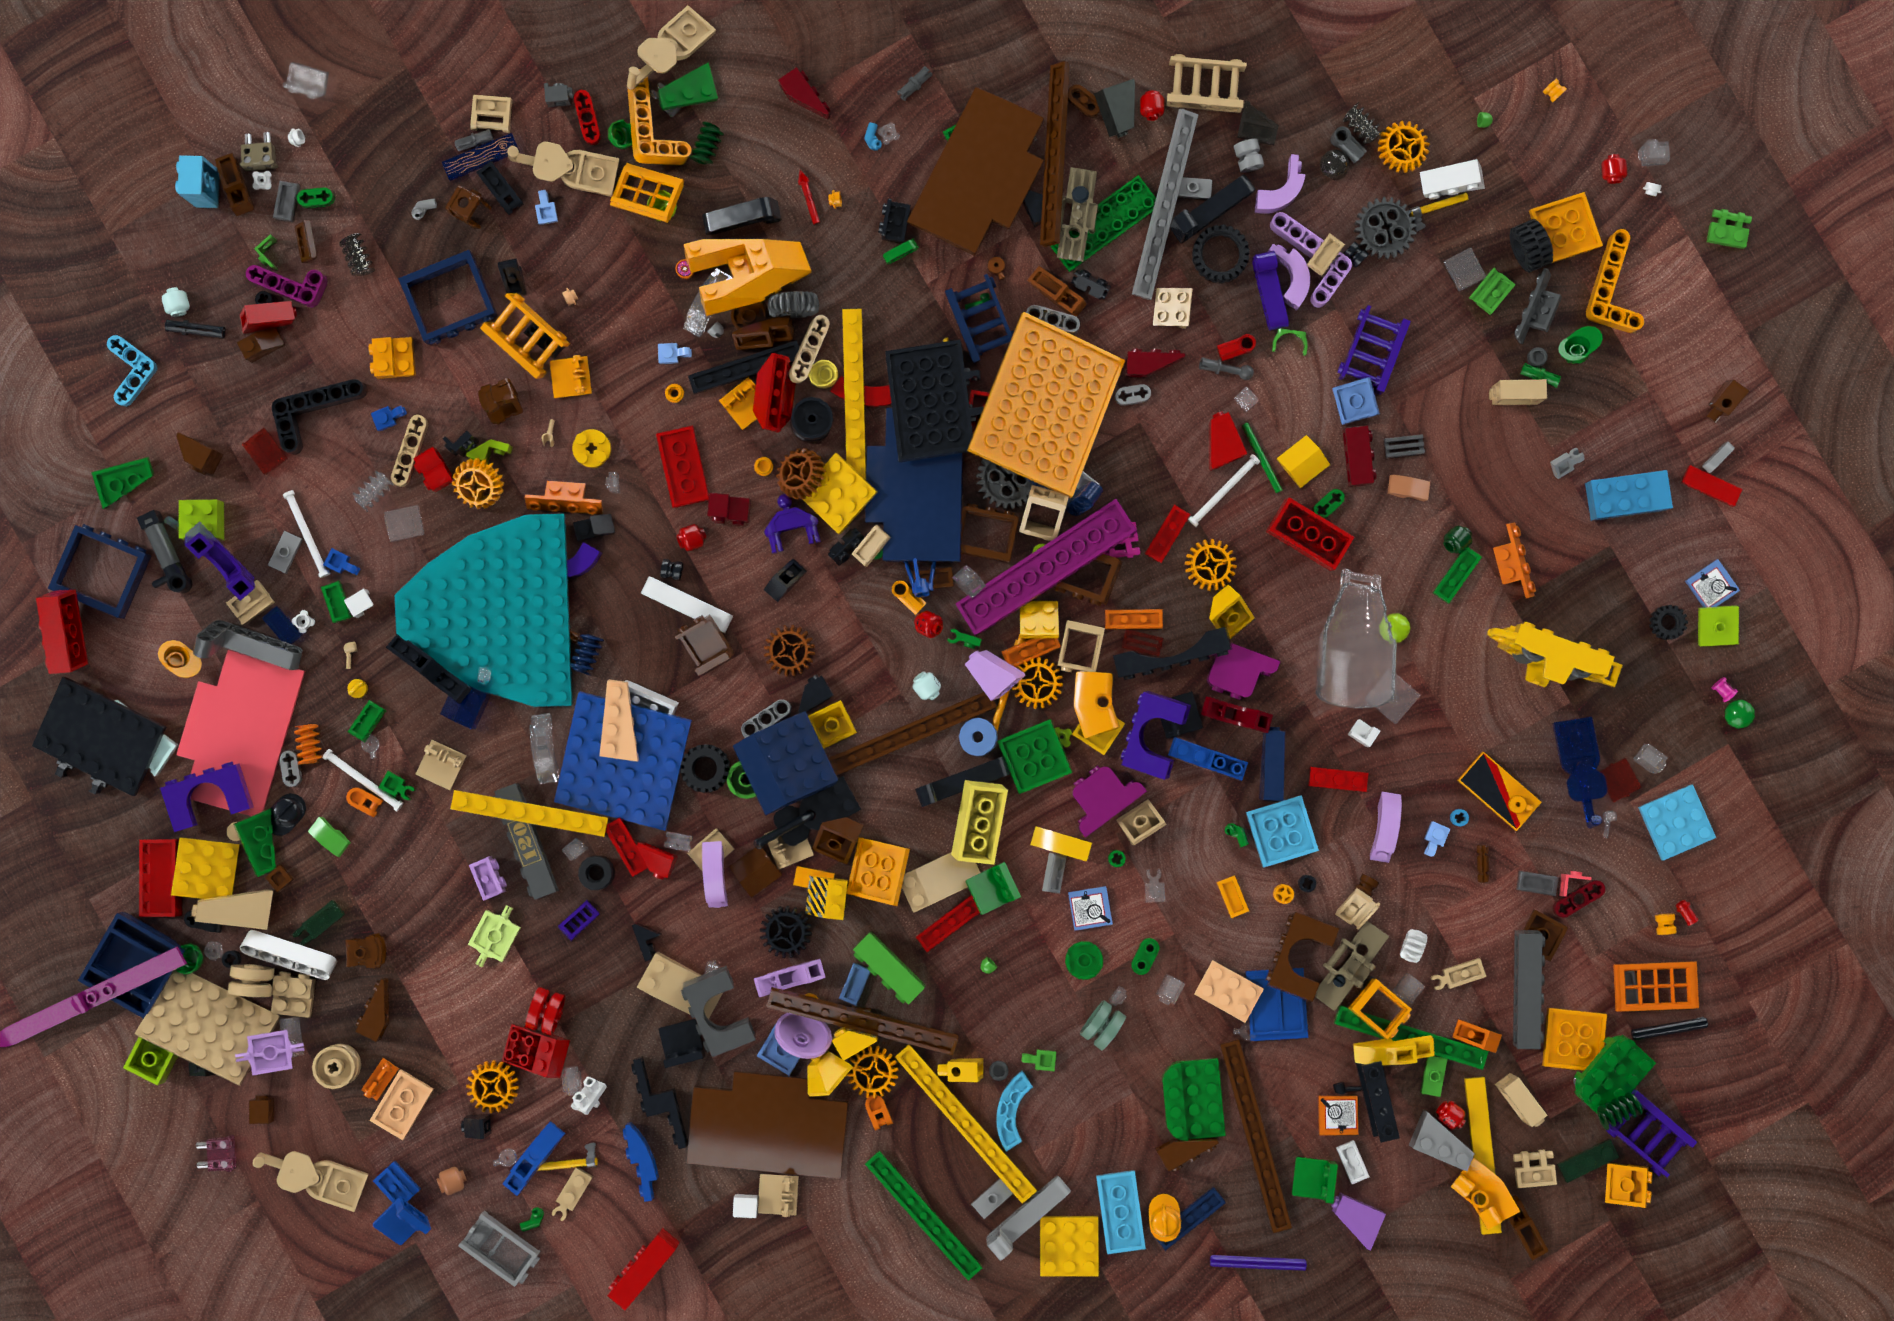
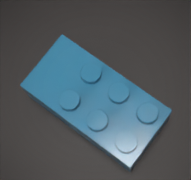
(1628, 495)

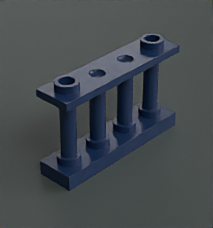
(962, 315)

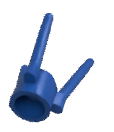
(920, 587)

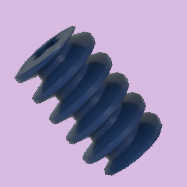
(586, 653)

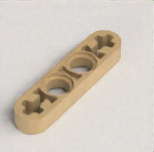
(807, 348)
(405, 449)

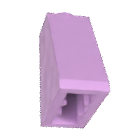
(993, 673)

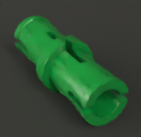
(1539, 374)

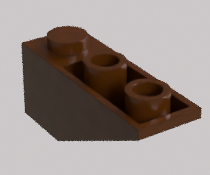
(376, 1016)
(1177, 1151)

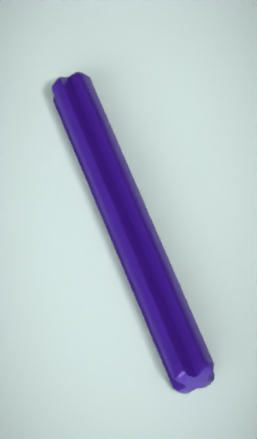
(1258, 1262)

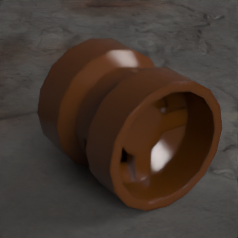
(1367, 884)

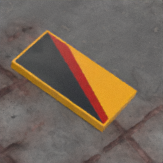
(1495, 788)

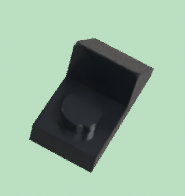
(512, 276)
(594, 527)
(642, 935)

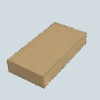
(1325, 254)
(871, 545)

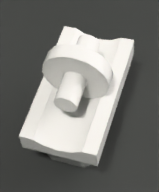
(589, 1095)

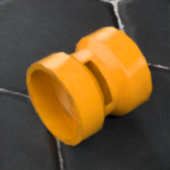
(1668, 921)

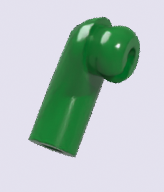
(984, 298)
(1238, 832)
(535, 1220)

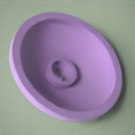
(802, 1036)

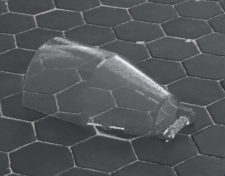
(1357, 647)

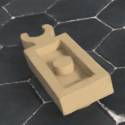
(1460, 974)
(572, 1191)

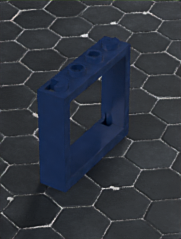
(438, 269)
(132, 583)

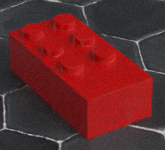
(1310, 534)
(61, 631)
(640, 1272)

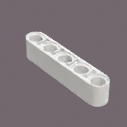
(685, 603)
(288, 954)

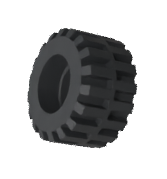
(1531, 245)
(693, 780)

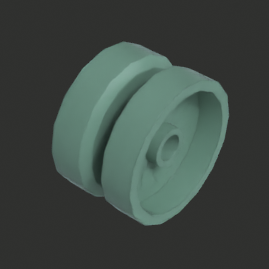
(1104, 1027)

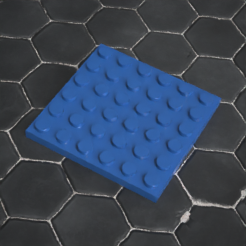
(619, 787)

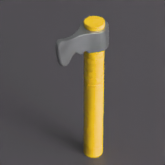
(1418, 211)
(590, 1161)

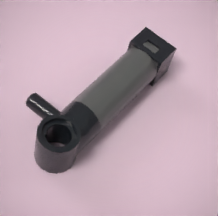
(154, 527)

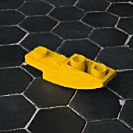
(1394, 1052)

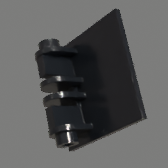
(1193, 721)

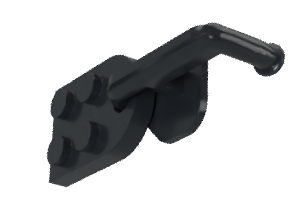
(795, 823)

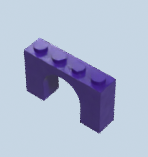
(204, 543)
(1137, 754)
(178, 794)

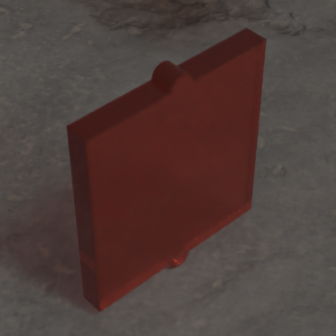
(1620, 780)

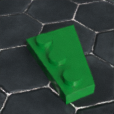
(119, 480)

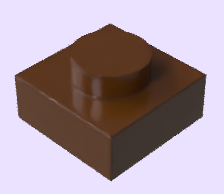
(279, 878)

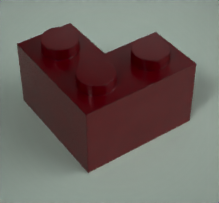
(726, 508)

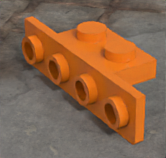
(564, 498)
(1512, 562)

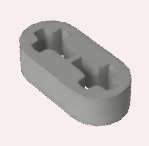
(1132, 390)
(1715, 460)
(286, 770)

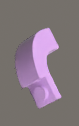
(1276, 200)
(1298, 273)
(1387, 827)
(714, 874)
(790, 977)

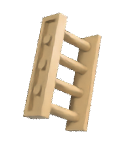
(1195, 100)

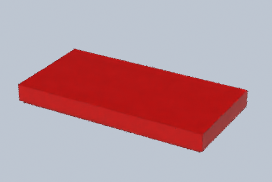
(682, 466)

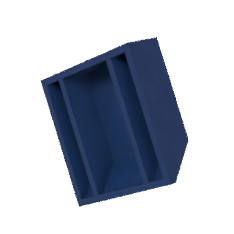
(785, 763)
(123, 947)

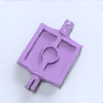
(269, 1052)

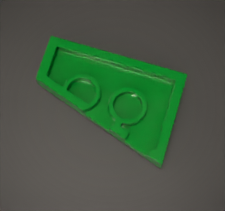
(689, 90)
(257, 841)

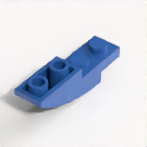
(1208, 758)
(640, 1152)
(533, 1158)

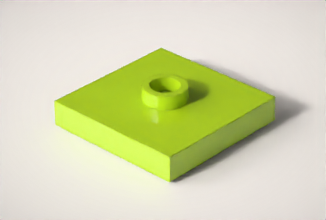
(1718, 625)

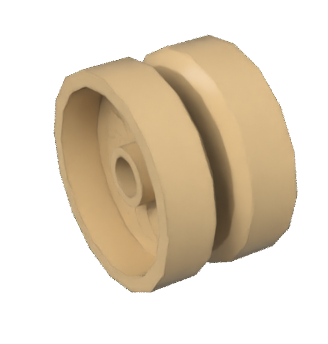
(250, 980)
(325, 1066)

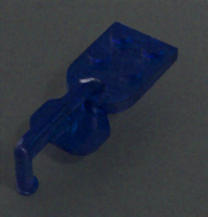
(1575, 744)

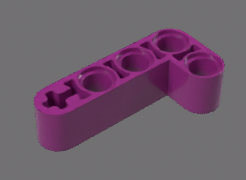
(284, 284)

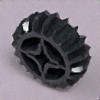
(777, 917)

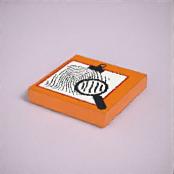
(1338, 1114)

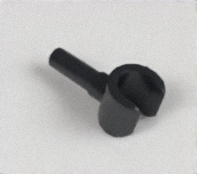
(1341, 1089)

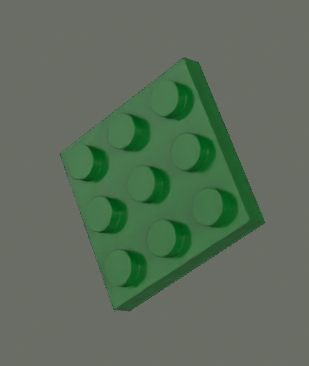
(1035, 756)

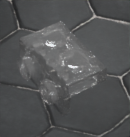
(306, 80)

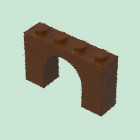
(1282, 976)

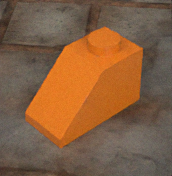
(1477, 1036)

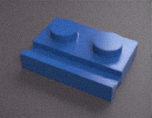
(396, 1183)

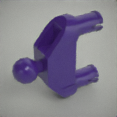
(788, 520)

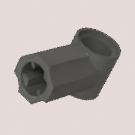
(1349, 146)

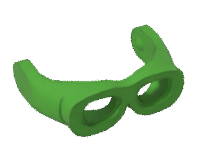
(1302, 335)

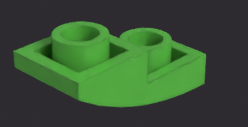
(329, 837)

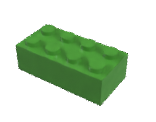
(889, 968)

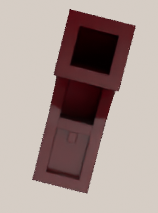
(1236, 715)

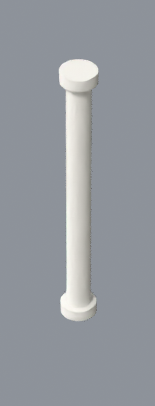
(1224, 490)
(323, 572)
(362, 779)

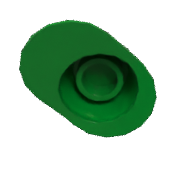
(1580, 344)

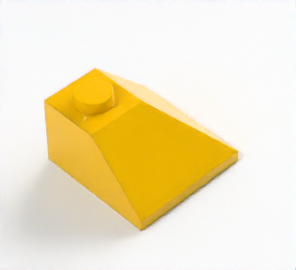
(1230, 611)
(826, 1073)

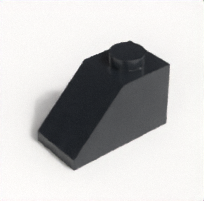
(1033, 206)
(785, 580)
(815, 693)
(476, 1126)

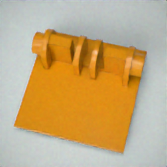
(570, 377)
(740, 403)

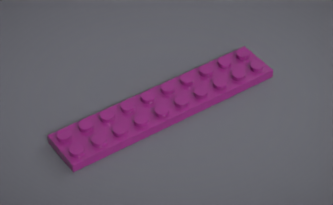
(1046, 567)

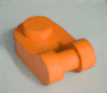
(357, 798)
(876, 1106)

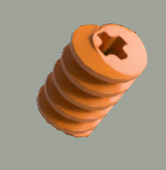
(307, 744)

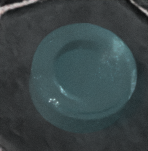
(172, 523)

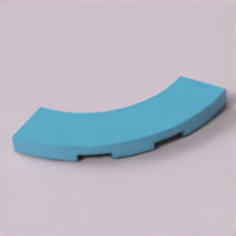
(1007, 1110)

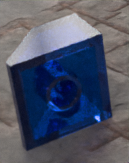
(469, 710)

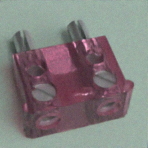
(222, 1153)

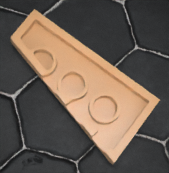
(618, 733)

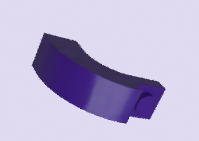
(583, 561)

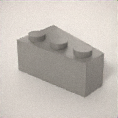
(1436, 1141)

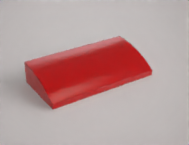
(156, 878)

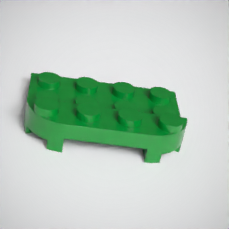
(1612, 1072)
(1193, 1099)

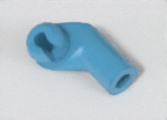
(870, 138)

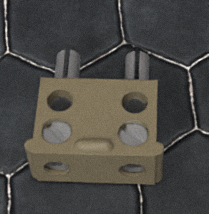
(258, 155)

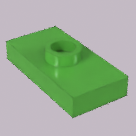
(1433, 1076)

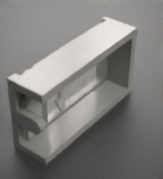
(500, 1249)

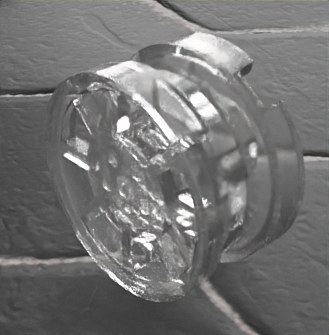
(677, 838)

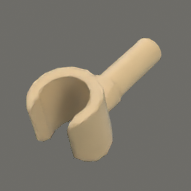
(548, 436)
(349, 648)

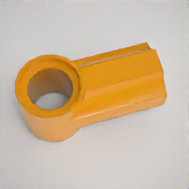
(913, 603)

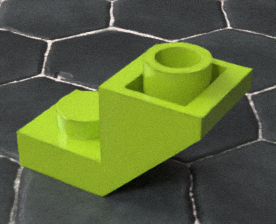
(485, 449)

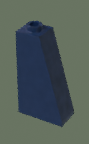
(1272, 765)

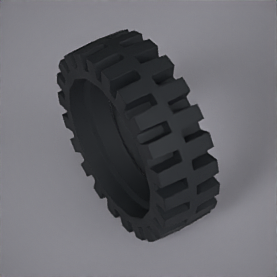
(1235, 236)

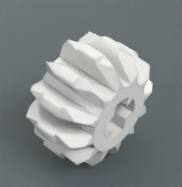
(1413, 945)

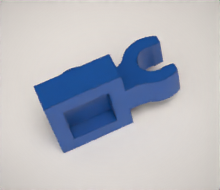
(385, 417)
(338, 562)

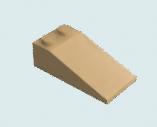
(936, 880)
(665, 981)

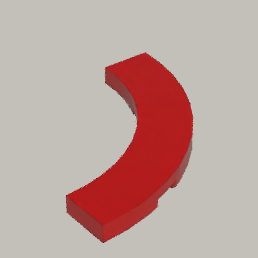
(872, 395)

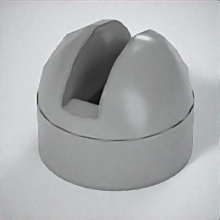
(716, 330)

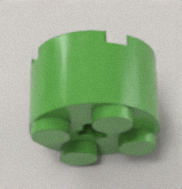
(735, 782)

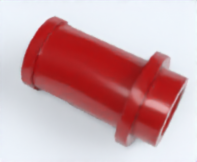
(1687, 913)

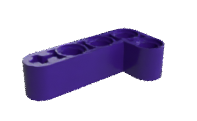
(1270, 290)

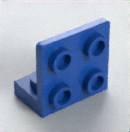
(401, 1221)

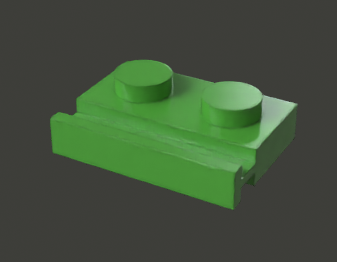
(1492, 291)

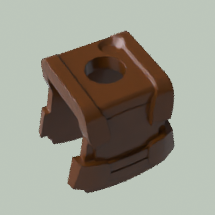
(466, 213)
(500, 401)
(366, 952)

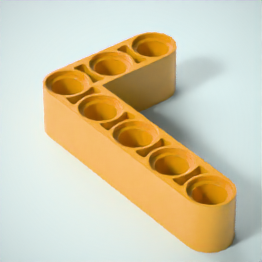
(644, 125)
(1608, 286)

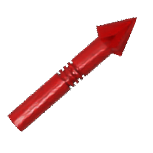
(803, 181)

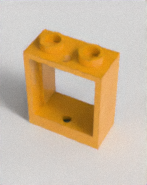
(1364, 997)

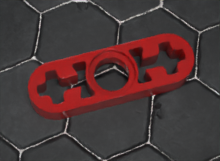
(585, 132)

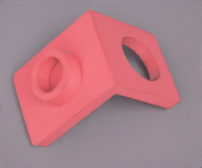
(1564, 881)

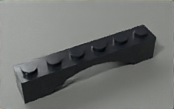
(1211, 643)

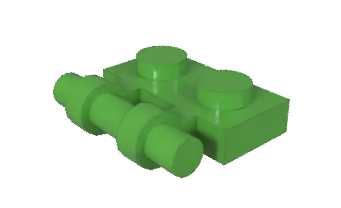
(1729, 235)

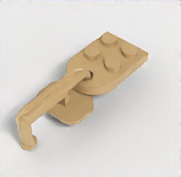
(674, 42)
(591, 170)
(337, 1186)

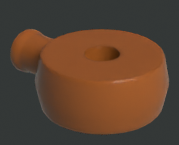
(996, 270)

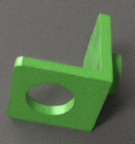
(260, 249)

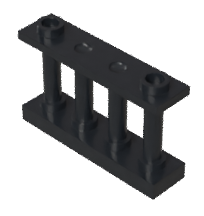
(1377, 1101)

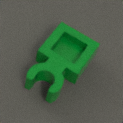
(394, 785)

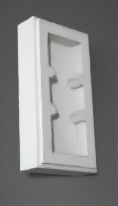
(1352, 1162)

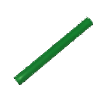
(1261, 456)

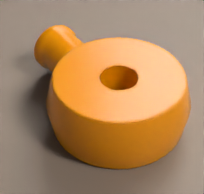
(1522, 804)

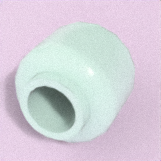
(175, 302)
(926, 685)

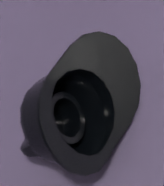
(287, 813)

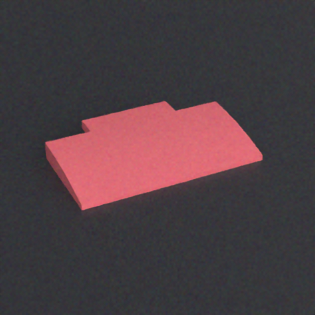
(241, 723)

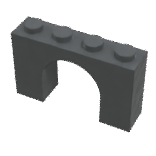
(717, 1038)

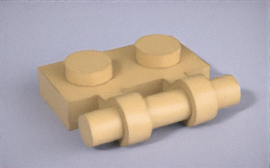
(1535, 1175)

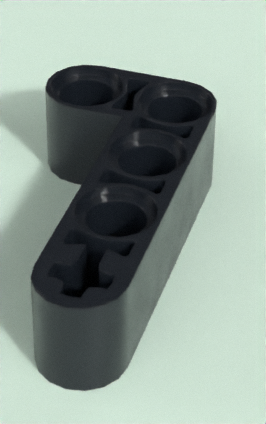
(740, 215)

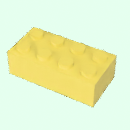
(979, 822)

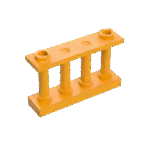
(507, 342)

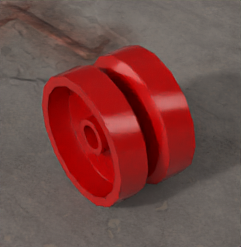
(545, 1011)

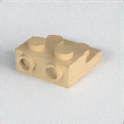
(293, 994)

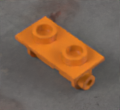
(379, 1079)

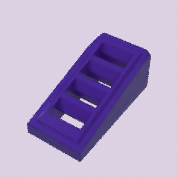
(571, 936)

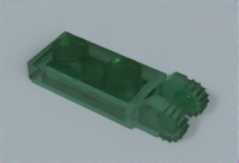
(320, 922)

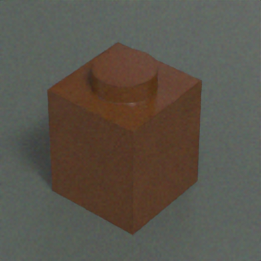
(261, 1110)

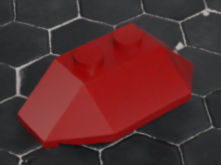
(774, 393)

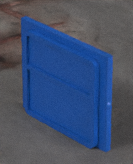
(1276, 1012)

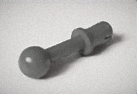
(1245, 372)

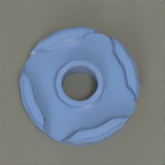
(967, 737)

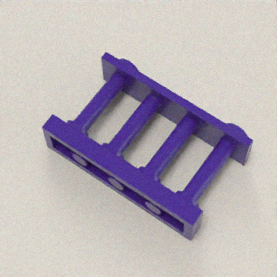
(1386, 364)
(1667, 1127)

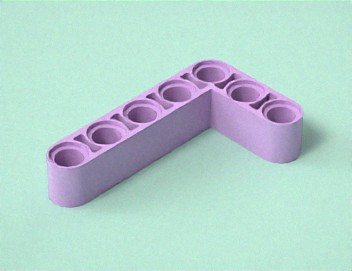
(1300, 243)

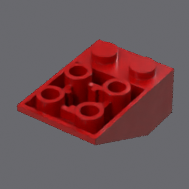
(535, 1051)

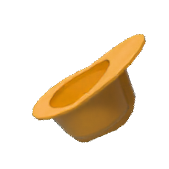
(179, 659)
(1164, 1217)

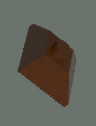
(838, 838)

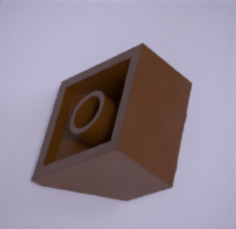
(199, 456)

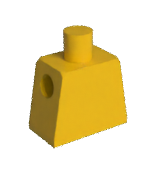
(970, 1070)

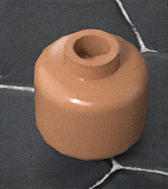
(451, 1180)

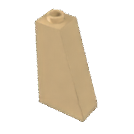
(239, 910)

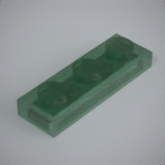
(1588, 1160)

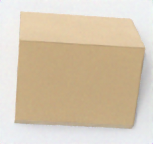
(1141, 822)

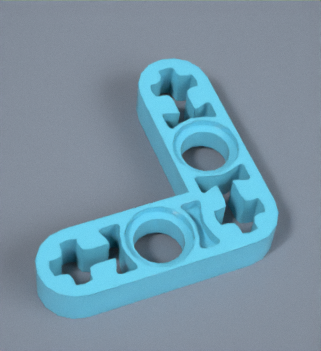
(137, 364)

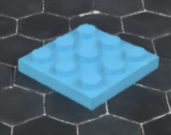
(1677, 822)
(1282, 831)

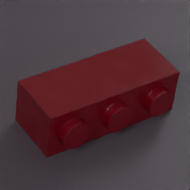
(1359, 456)

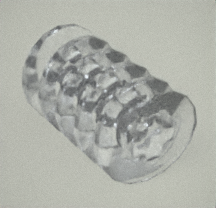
(372, 490)

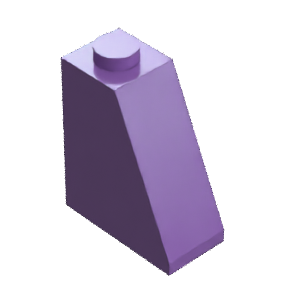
(1359, 1217)

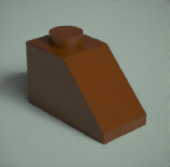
(260, 344)

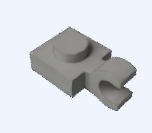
(1565, 462)

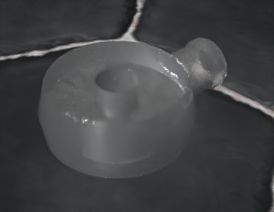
(371, 749)
(1243, 1032)
(502, 1158)

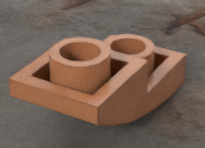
(1408, 487)

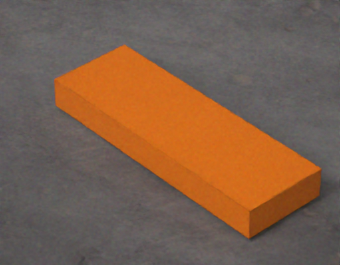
(1134, 619)
(1029, 649)

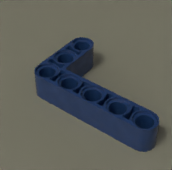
(1083, 498)

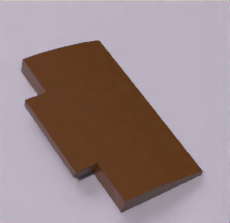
(980, 173)
(767, 1127)

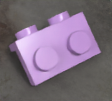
(487, 877)

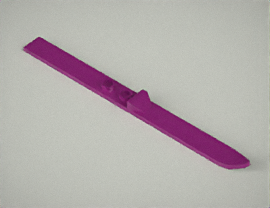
(92, 997)

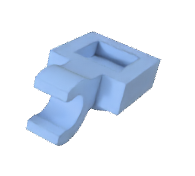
(545, 211)
(669, 353)
(1436, 836)

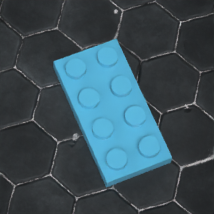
(1120, 1212)

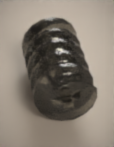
(1362, 124)
(355, 255)

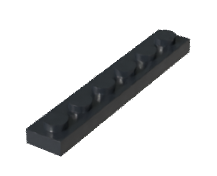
(738, 369)

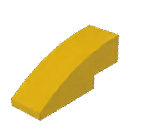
(1061, 843)

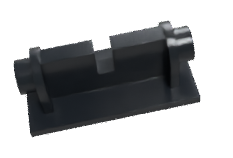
(1097, 286)
(841, 553)

